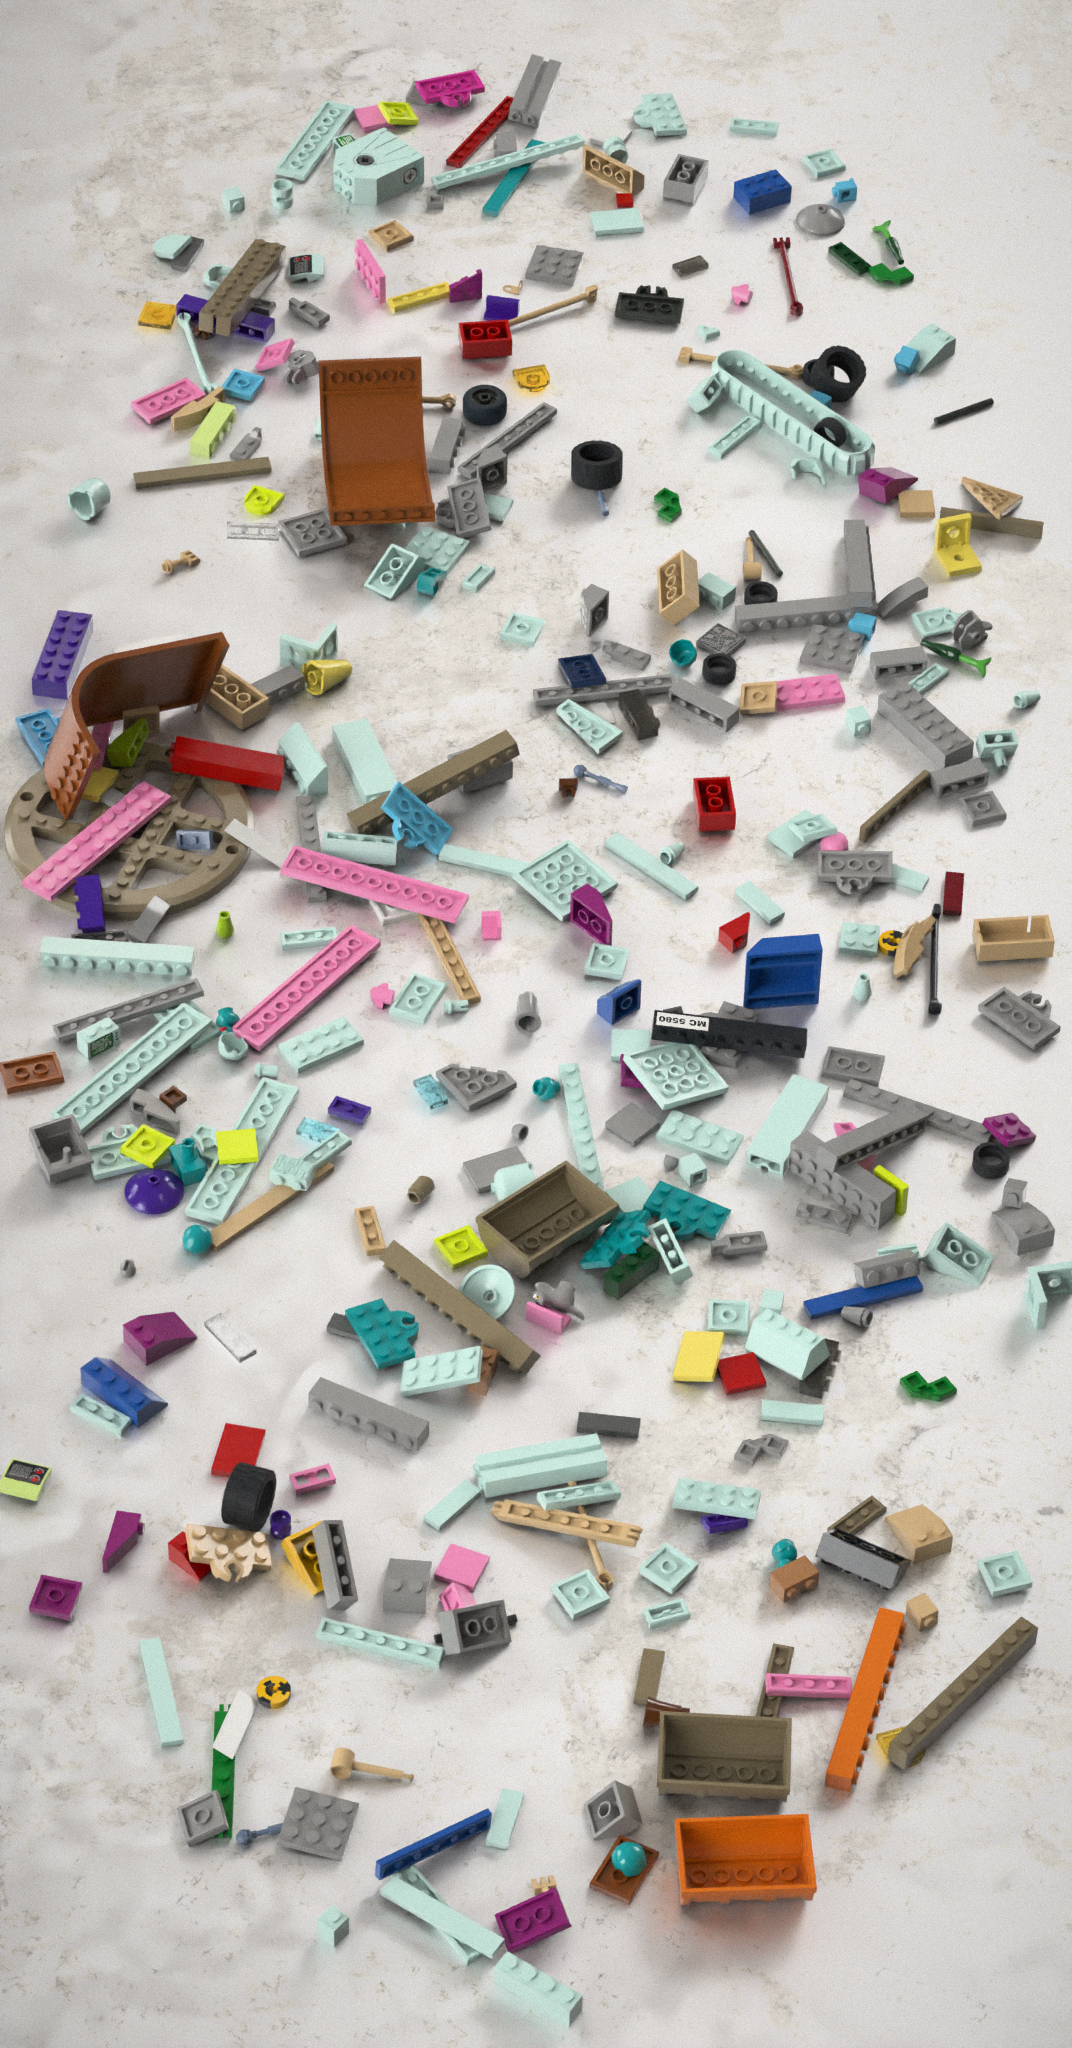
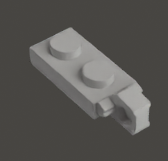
(309, 312)
(247, 445)
(626, 654)
(824, 1217)
(739, 1243)

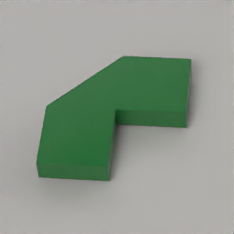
(882, 273)
(672, 507)
(936, 1390)

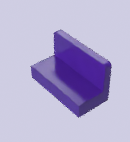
(501, 308)

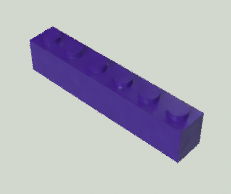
(252, 326)

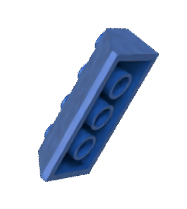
(121, 1390)

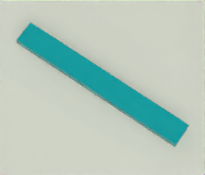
(508, 185)

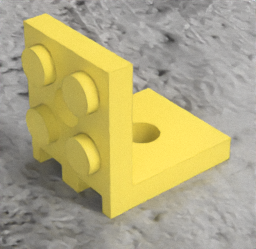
(955, 545)

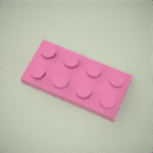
(370, 271)
(167, 400)
(809, 692)

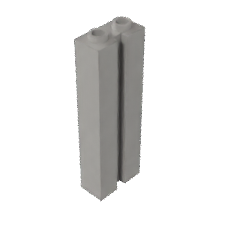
(534, 91)

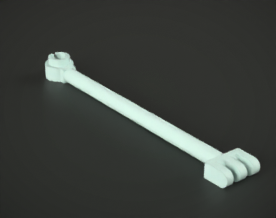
(186, 325)

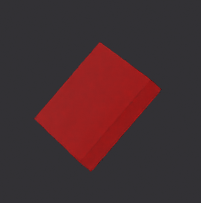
(740, 1373)

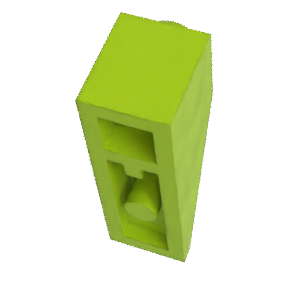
(128, 744)

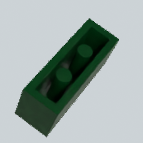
(631, 1271)

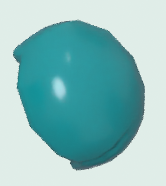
(683, 653)
(197, 1239)
(629, 1858)

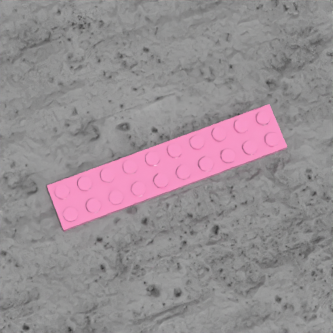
(96, 841)
(374, 884)
(305, 987)

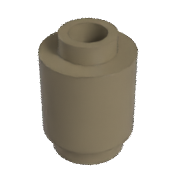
(420, 1189)

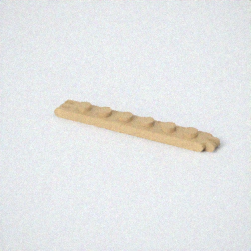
(567, 1522)

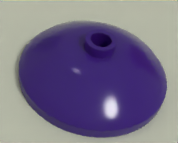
(154, 1191)

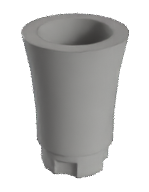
(527, 1015)

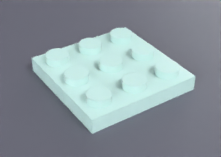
(438, 548)

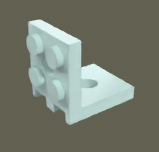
(323, 649)
(1040, 1286)

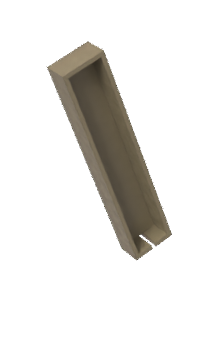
(242, 287)

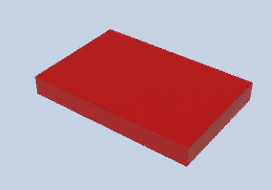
(236, 1446)

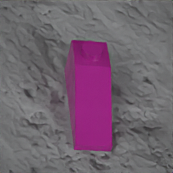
(122, 1537)

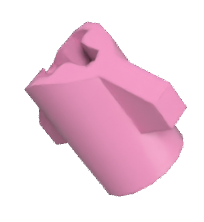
(741, 294)
(382, 995)

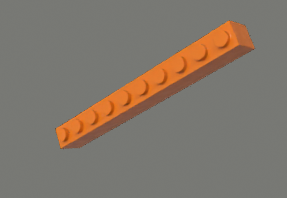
(865, 1700)

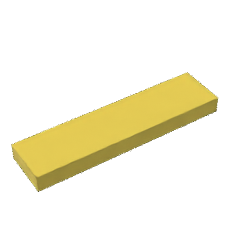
(419, 297)

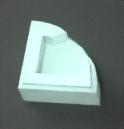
(707, 332)

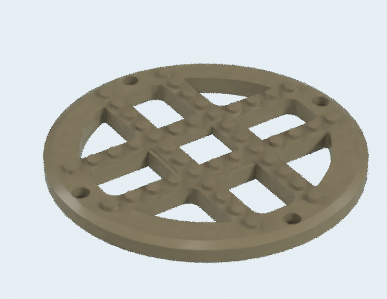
(121, 901)

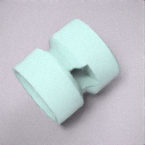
(616, 149)
(282, 194)

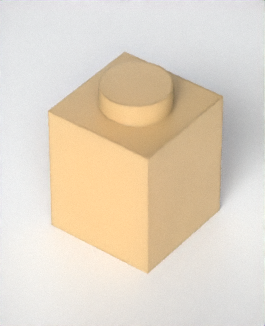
(922, 1612)

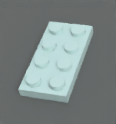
(320, 1044)
(699, 1137)
(441, 1371)
(717, 1498)

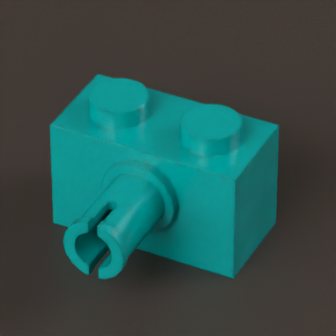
(187, 1162)

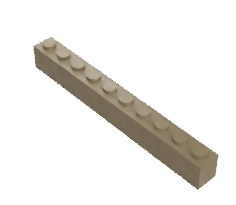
(440, 780)
(460, 1307)
(962, 1693)

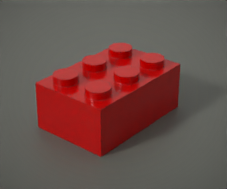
(485, 339)
(714, 804)

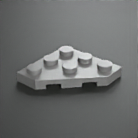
(475, 1085)

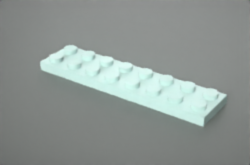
(314, 140)

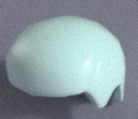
(231, 1047)

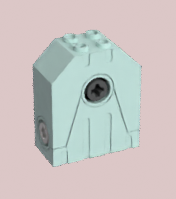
(377, 168)

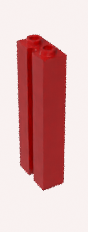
(226, 763)

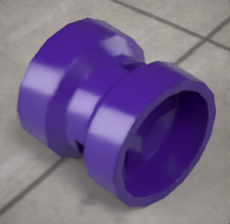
(280, 1524)

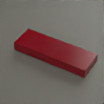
(953, 893)

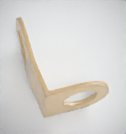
(514, 290)

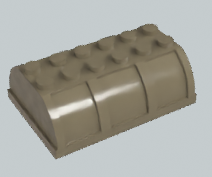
(544, 1219)
(724, 1756)

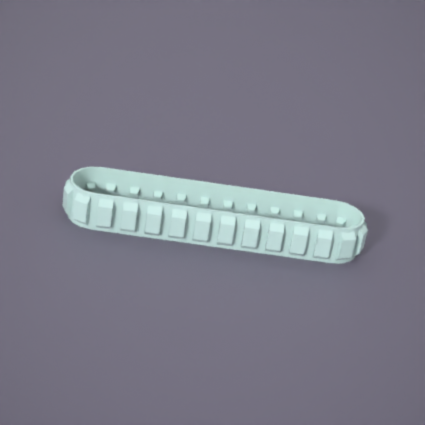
(744, 364)

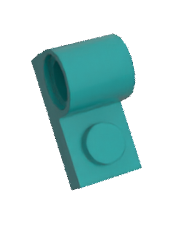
(429, 581)

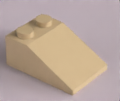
(920, 1533)

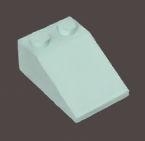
(933, 347)
(395, 572)
(957, 1255)

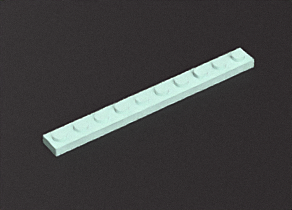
(508, 161)
(580, 1123)

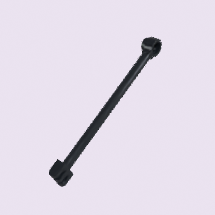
(934, 1005)

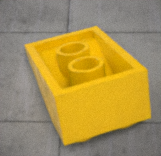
(303, 1557)

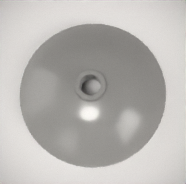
(820, 220)

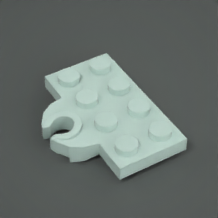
(661, 114)
(109, 1160)

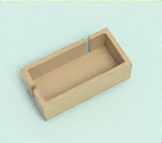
(1008, 938)

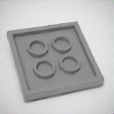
(554, 265)
(312, 532)
(832, 648)
(318, 1823)

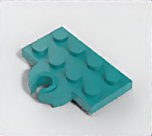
(686, 1212)
(618, 1238)
(384, 1332)

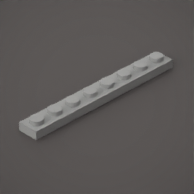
(511, 436)
(611, 689)
(310, 840)
(131, 1009)
(937, 1118)

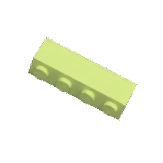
(213, 430)

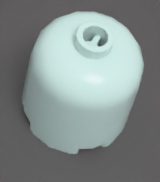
(89, 498)
(511, 1179)

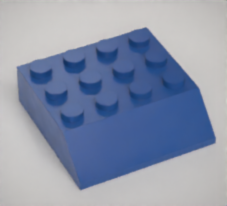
(783, 972)

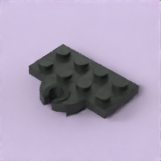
(649, 306)

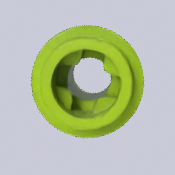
(224, 925)

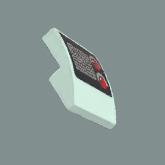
(306, 266)

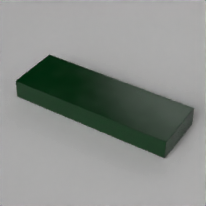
(849, 258)

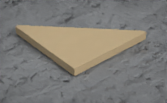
(994, 499)

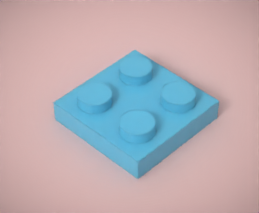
(243, 384)

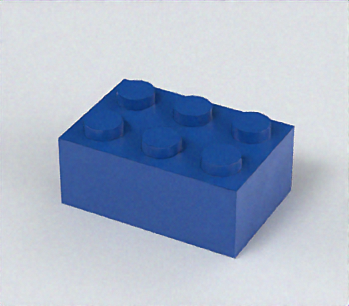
(762, 191)

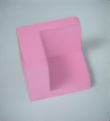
(491, 925)

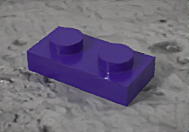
(349, 1110)

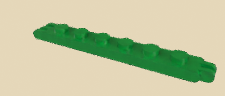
(223, 1774)

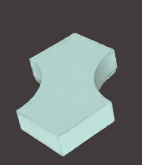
(205, 1138)

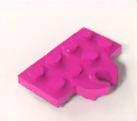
(450, 88)

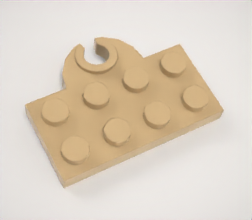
(228, 1550)

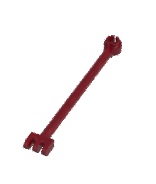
(783, 245)

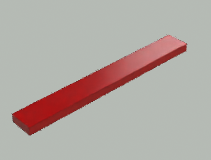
(480, 134)

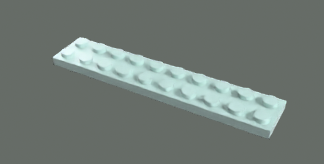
(134, 1067)
(225, 1182)

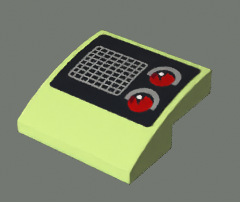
(24, 1479)

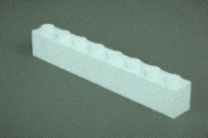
(117, 956)

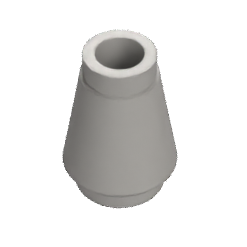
(857, 1315)

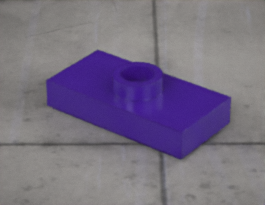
(722, 1523)

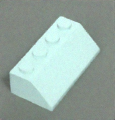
(304, 762)
(786, 1344)

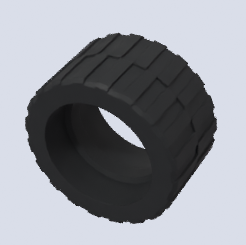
(844, 359)
(596, 465)
(248, 1496)

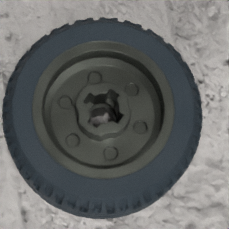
(484, 405)

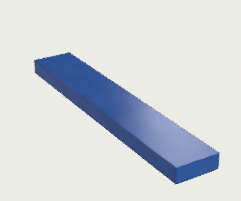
(861, 1297)
(433, 1844)

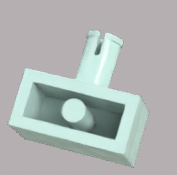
(997, 745)

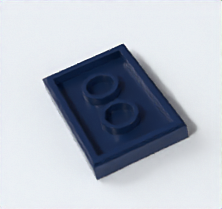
(582, 671)

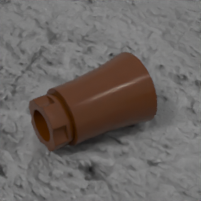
(653, 1709)

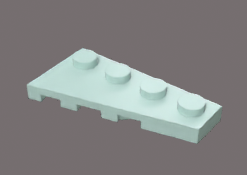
(588, 726)

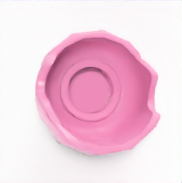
(835, 842)

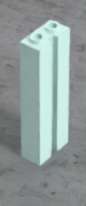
(363, 759)
(789, 1118)
(540, 1465)

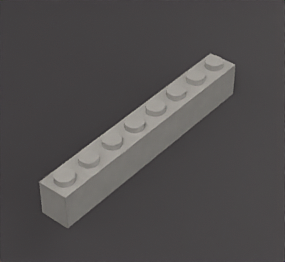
(859, 563)
(798, 613)
(871, 1138)

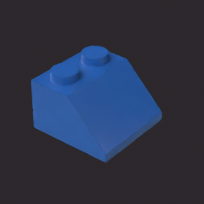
(620, 1002)

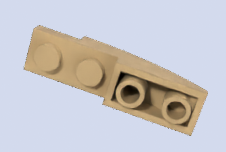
(195, 412)
(910, 946)

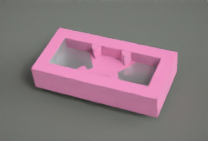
(312, 1479)

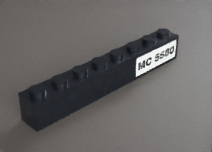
(729, 1034)

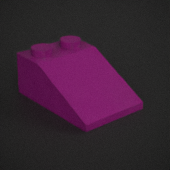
(884, 483)
(591, 914)
(156, 1335)

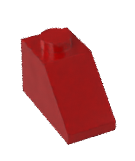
(735, 933)
(179, 1555)

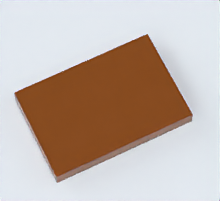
(31, 1072)
(614, 1882)

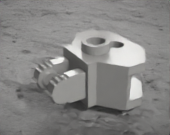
(301, 367)
(971, 629)

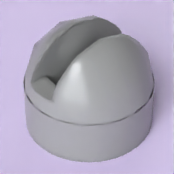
(520, 1131)
(671, 1162)
(131, 1268)

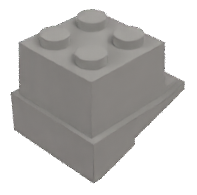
(60, 1148)

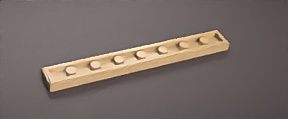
(450, 959)
(259, 1210)

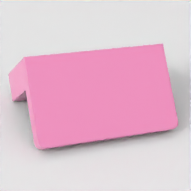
(547, 1317)
(456, 1597)

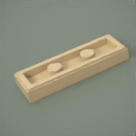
(370, 1230)

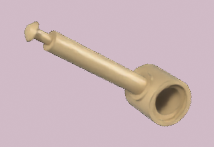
(751, 569)
(344, 1763)

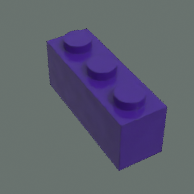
(90, 904)

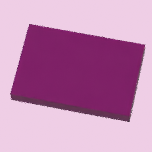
(533, 1920)

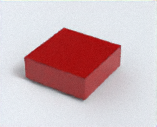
(624, 200)

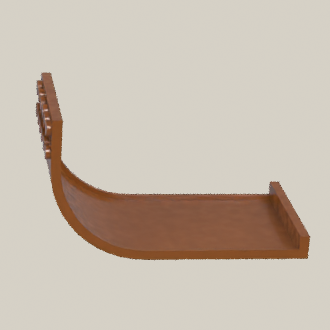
(374, 441)
(159, 675)

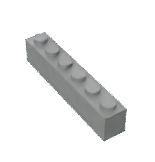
(368, 1414)

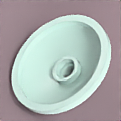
(487, 1282)

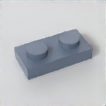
(195, 839)

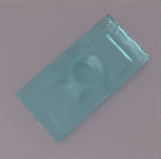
(430, 1091)
(315, 1130)

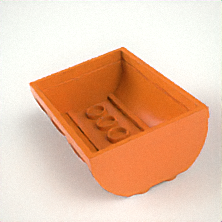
(745, 1858)

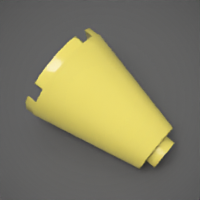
(325, 674)

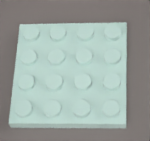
(560, 873)
(675, 1074)

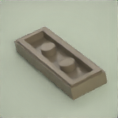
(859, 1516)
(649, 1675)

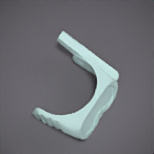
(214, 272)
(808, 465)

